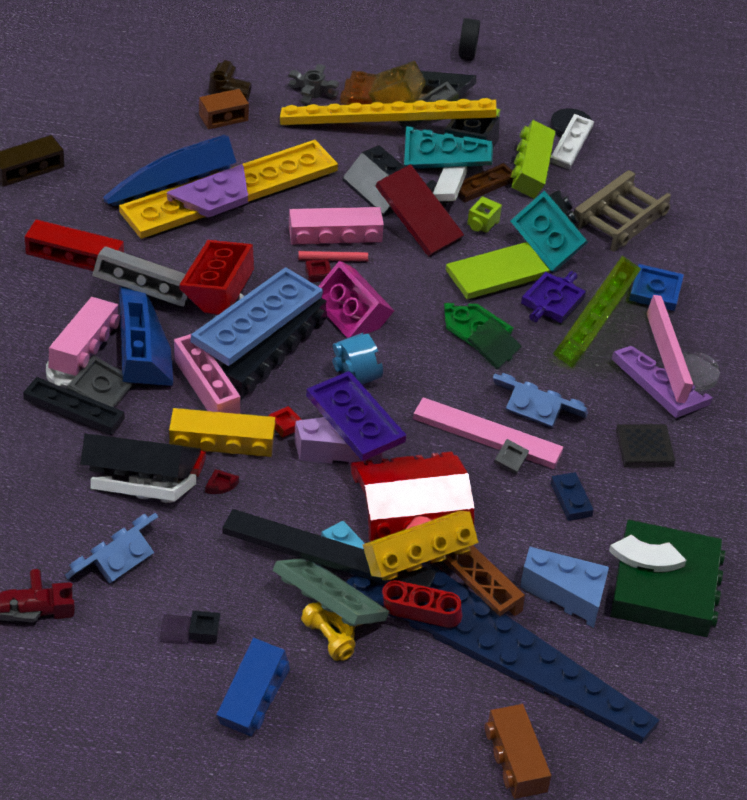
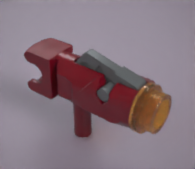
(34, 602)

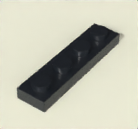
(73, 405)

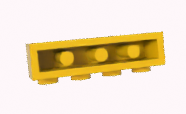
(420, 544)

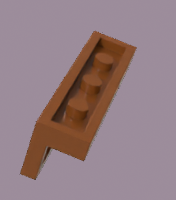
(491, 578)

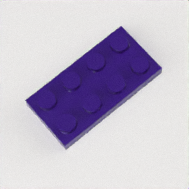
(356, 415)

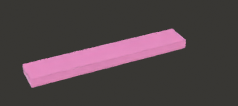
(669, 349)
(485, 431)

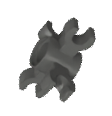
(313, 84)

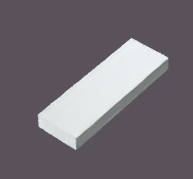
(571, 141)
(450, 183)

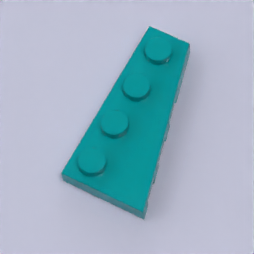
(436, 150)

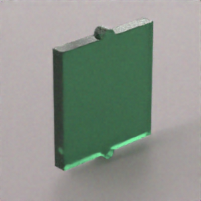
(494, 343)

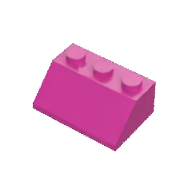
(353, 302)

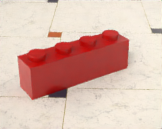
(67, 244)

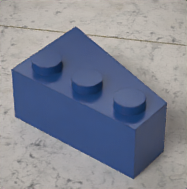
(254, 687)

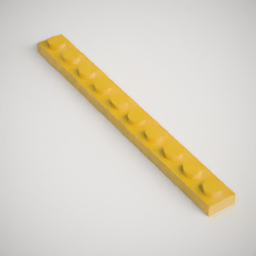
(388, 112)

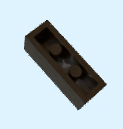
(30, 160)

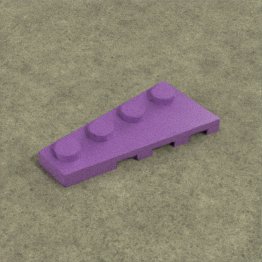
(656, 381)

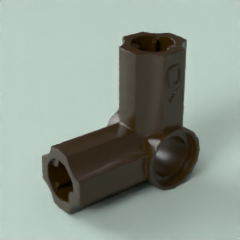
(222, 80)

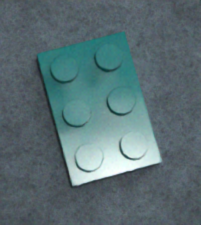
(549, 231)

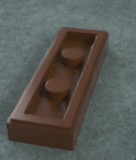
(485, 182)

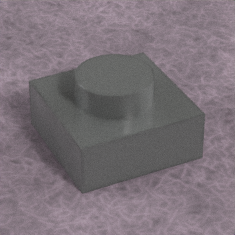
(511, 456)

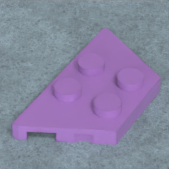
(213, 193)

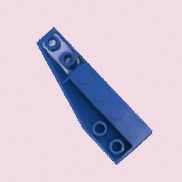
(175, 168)
(143, 341)

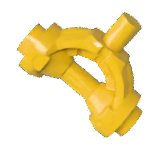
(340, 645)

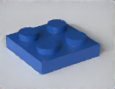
(658, 282)

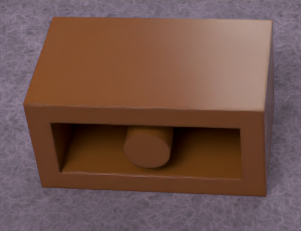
(223, 109)

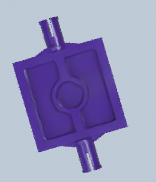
(553, 297)

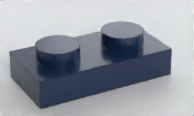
(571, 496)

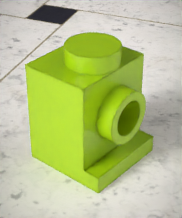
(481, 220)

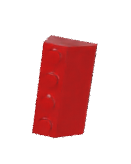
(218, 275)

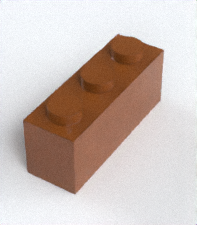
(518, 751)

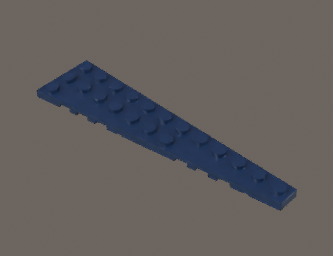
(524, 656)

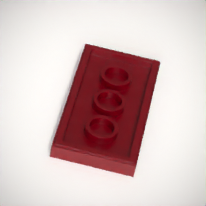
(419, 210)

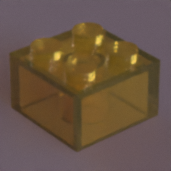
(398, 84)

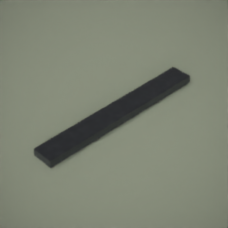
(313, 547)

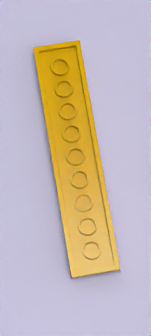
(263, 177)

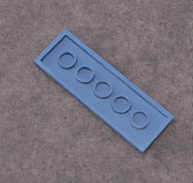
(256, 316)

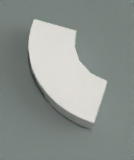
(656, 557)

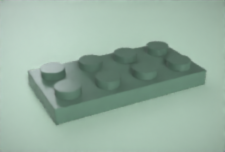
(330, 591)

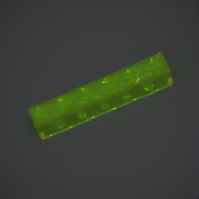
(597, 312)

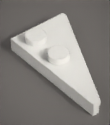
(146, 488)

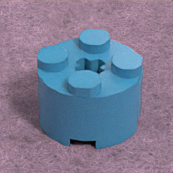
(358, 357)

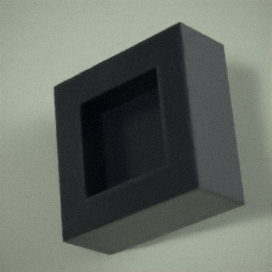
(204, 626)

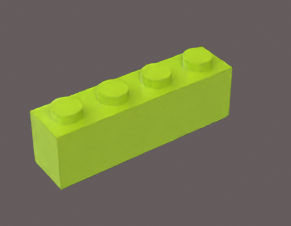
(533, 158)

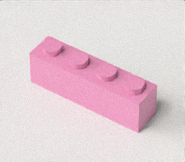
(335, 225)
(83, 336)
(206, 377)

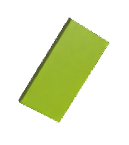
(496, 270)

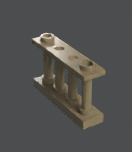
(614, 194)

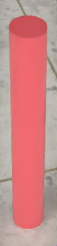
(333, 256)

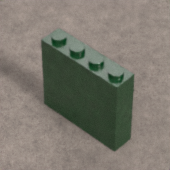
(676, 598)

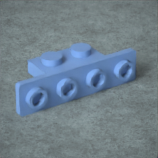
(537, 404)
(121, 554)

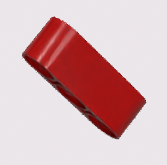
(431, 613)

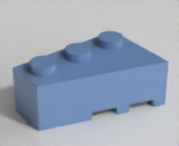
(566, 581)

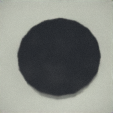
(562, 118)

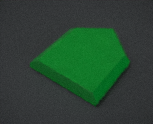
(465, 319)

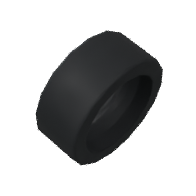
(469, 38)

